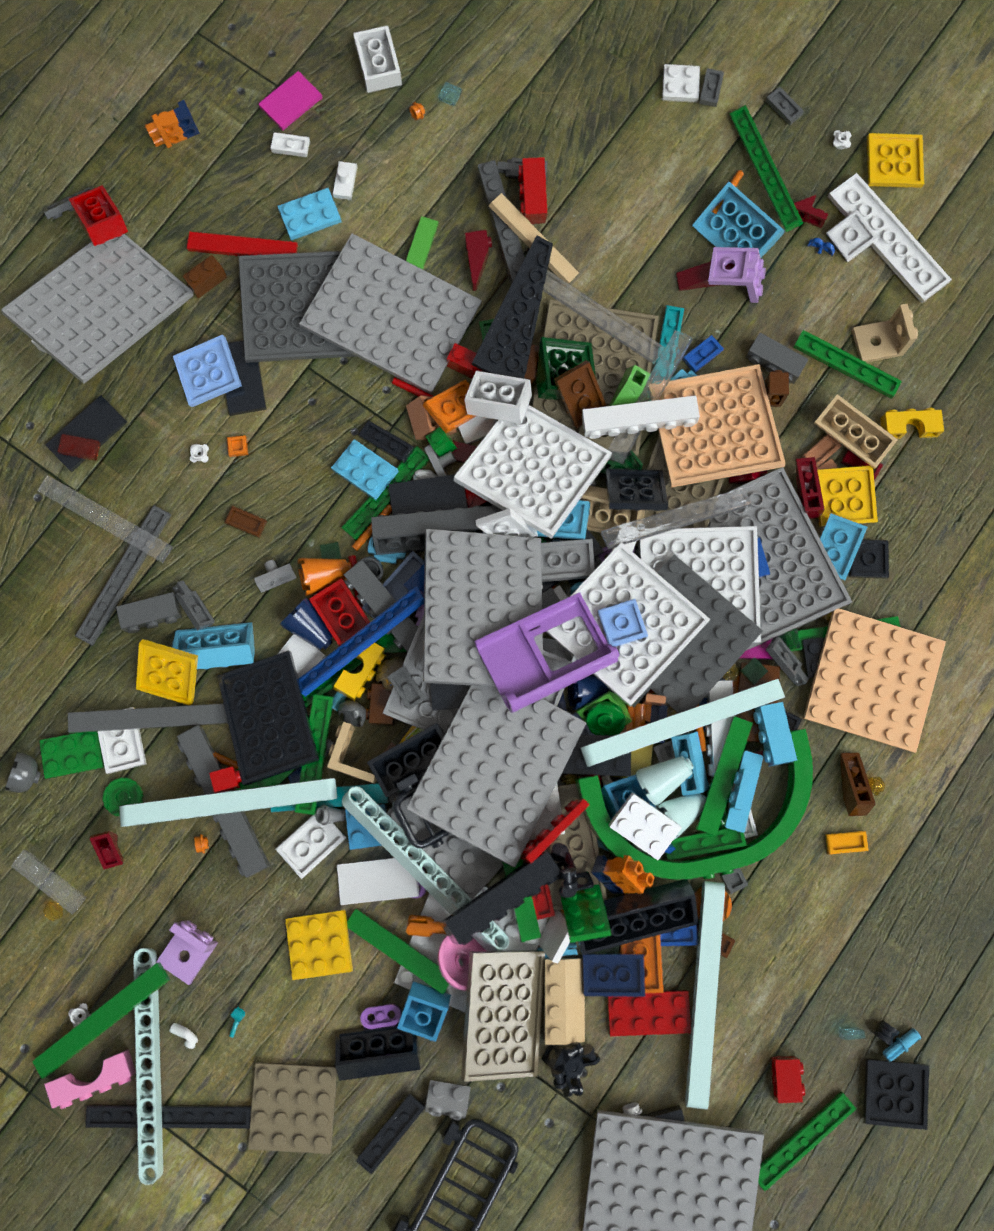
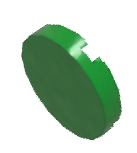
(605, 718)
(121, 793)

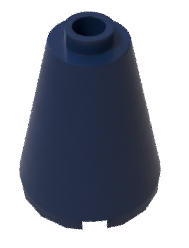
(308, 625)
(585, 691)

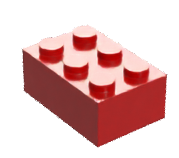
(533, 190)
(98, 215)
(340, 611)

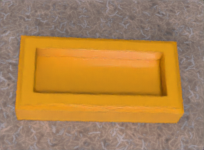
(846, 842)

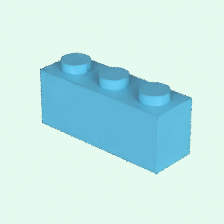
(775, 734)
(689, 747)

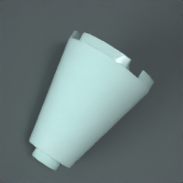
(664, 777)
(683, 809)

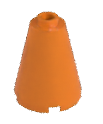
(321, 573)

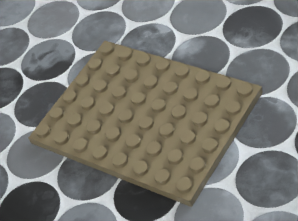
(609, 356)

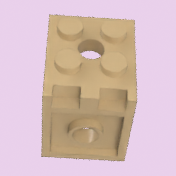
(894, 336)
(339, 751)

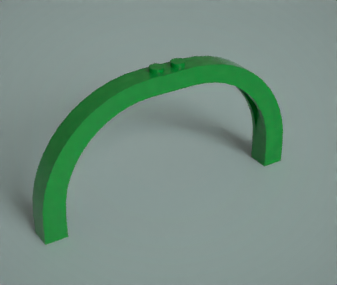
(792, 810)

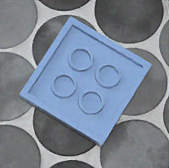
(207, 371)

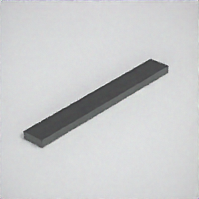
(120, 580)
(146, 718)

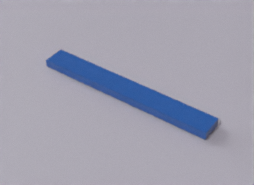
(361, 641)

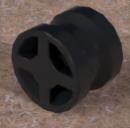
(886, 1032)

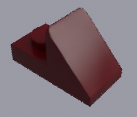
(809, 214)
(106, 849)

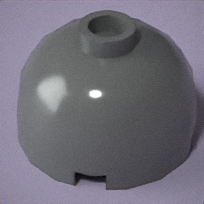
(23, 774)

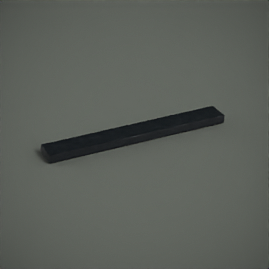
(172, 1116)

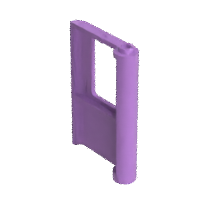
(520, 667)

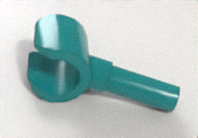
(238, 1014)

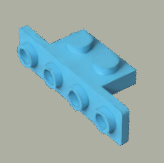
(744, 790)

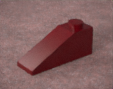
(478, 252)
(696, 276)
(809, 487)

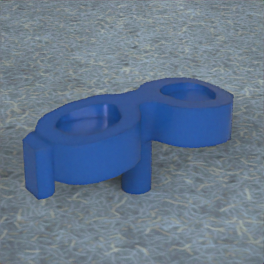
(817, 242)

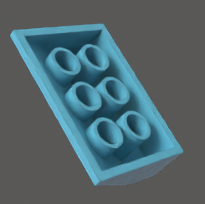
(738, 223)

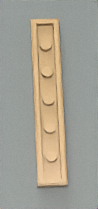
(528, 233)

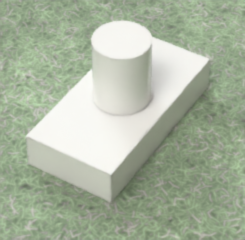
(345, 180)

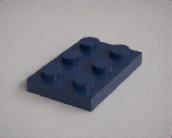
(614, 975)

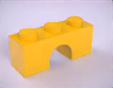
(928, 422)
(352, 684)

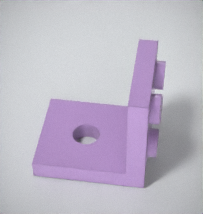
(746, 272)
(187, 938)

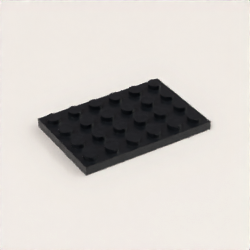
(267, 718)

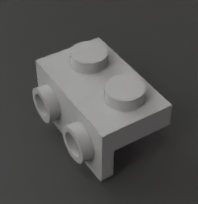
(447, 1100)

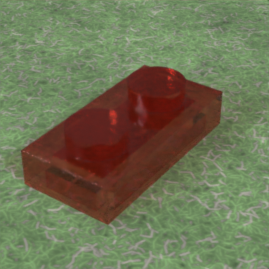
(79, 447)

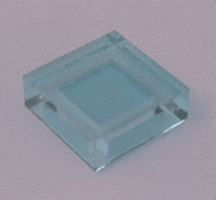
(450, 94)
(851, 1033)

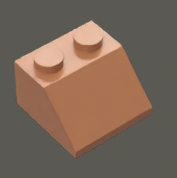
(421, 420)

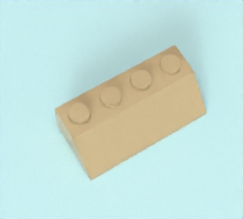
(855, 431)
(601, 516)
(564, 1002)

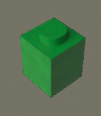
(441, 442)

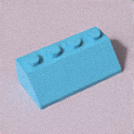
(218, 645)

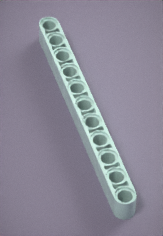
(682, 722)
(228, 802)
(415, 865)
(705, 995)
(143, 1073)

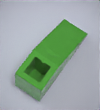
(630, 386)

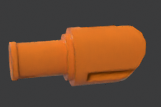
(423, 926)

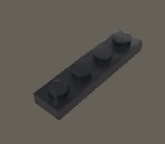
(390, 1133)

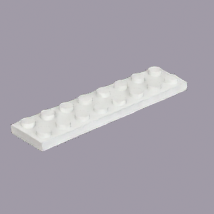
(895, 242)

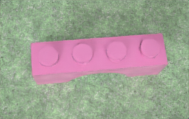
(67, 1088)

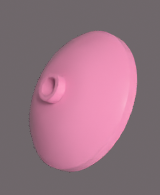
(449, 961)

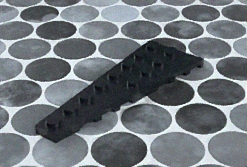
(511, 333)

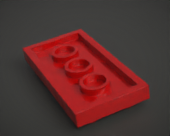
(559, 824)
(650, 1014)

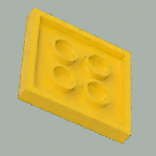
(895, 160)
(848, 494)
(166, 672)
(319, 945)

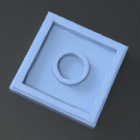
(622, 623)

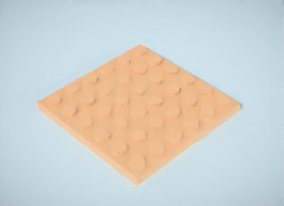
(733, 429)
(874, 680)

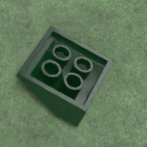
(556, 358)

